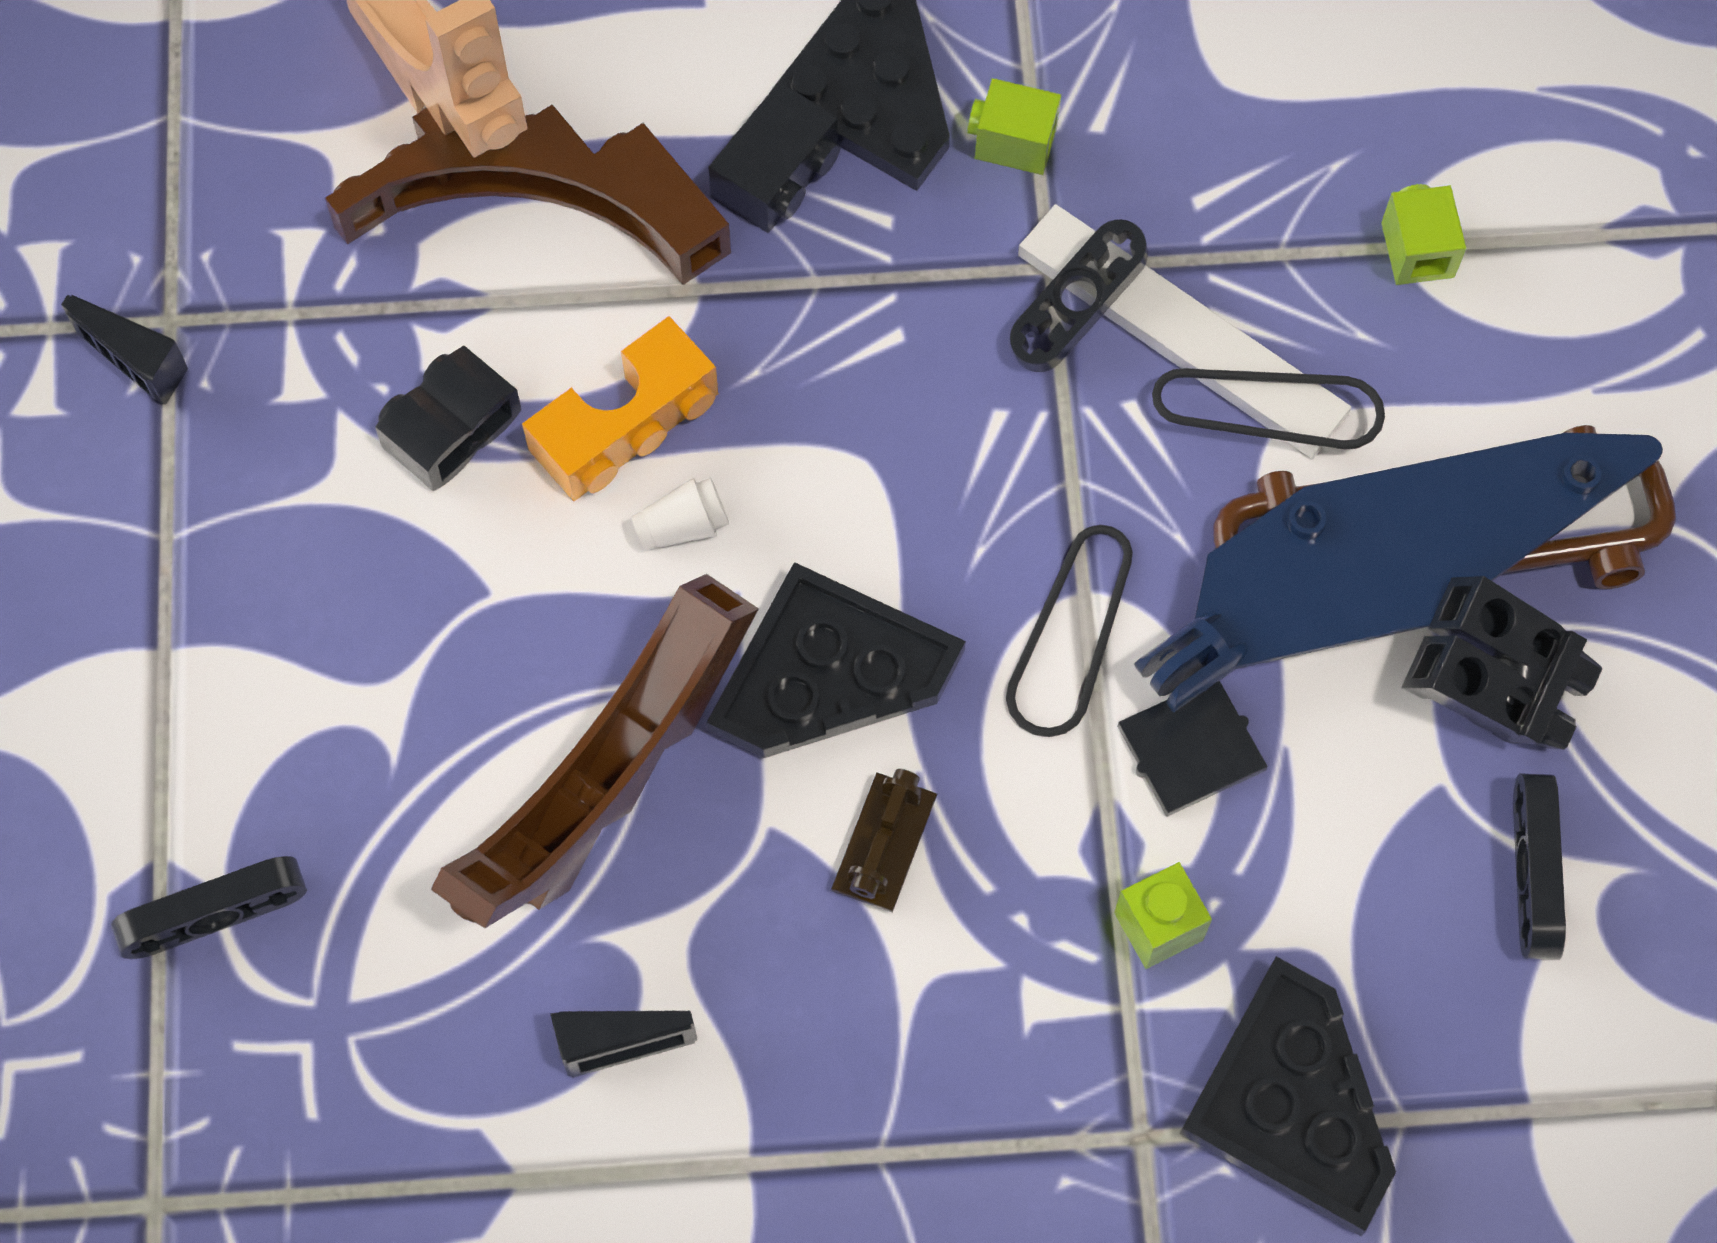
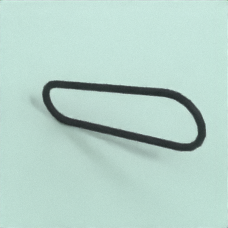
(1271, 377)
(1101, 644)

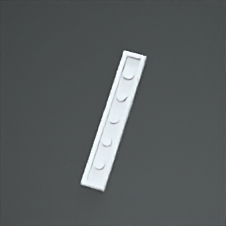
(1191, 335)

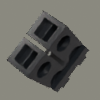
(1502, 664)

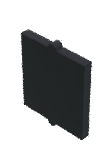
(1192, 750)

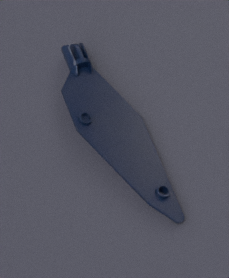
(1380, 550)

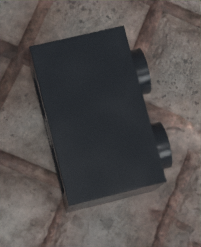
(774, 158)

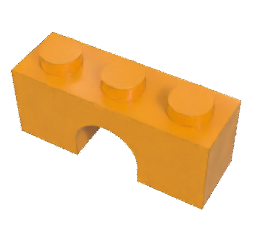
(589, 445)

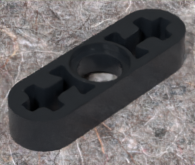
(1120, 271)
(1539, 866)
(208, 907)

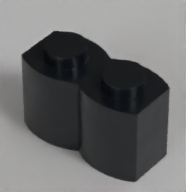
(447, 417)

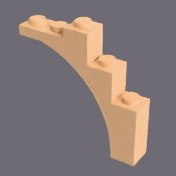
(449, 65)

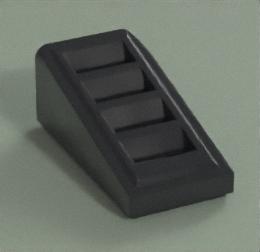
(137, 351)
(611, 1038)

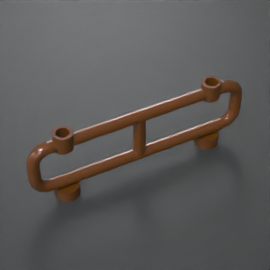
(1611, 555)

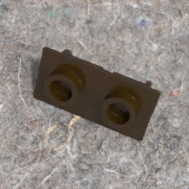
(885, 840)

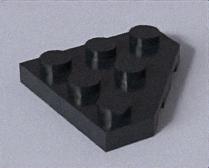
(880, 83)
(830, 666)
(1296, 1102)

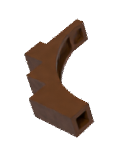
(625, 184)
(601, 778)

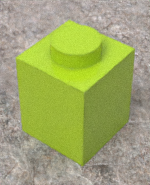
(1015, 126)
(1423, 234)
(1162, 915)

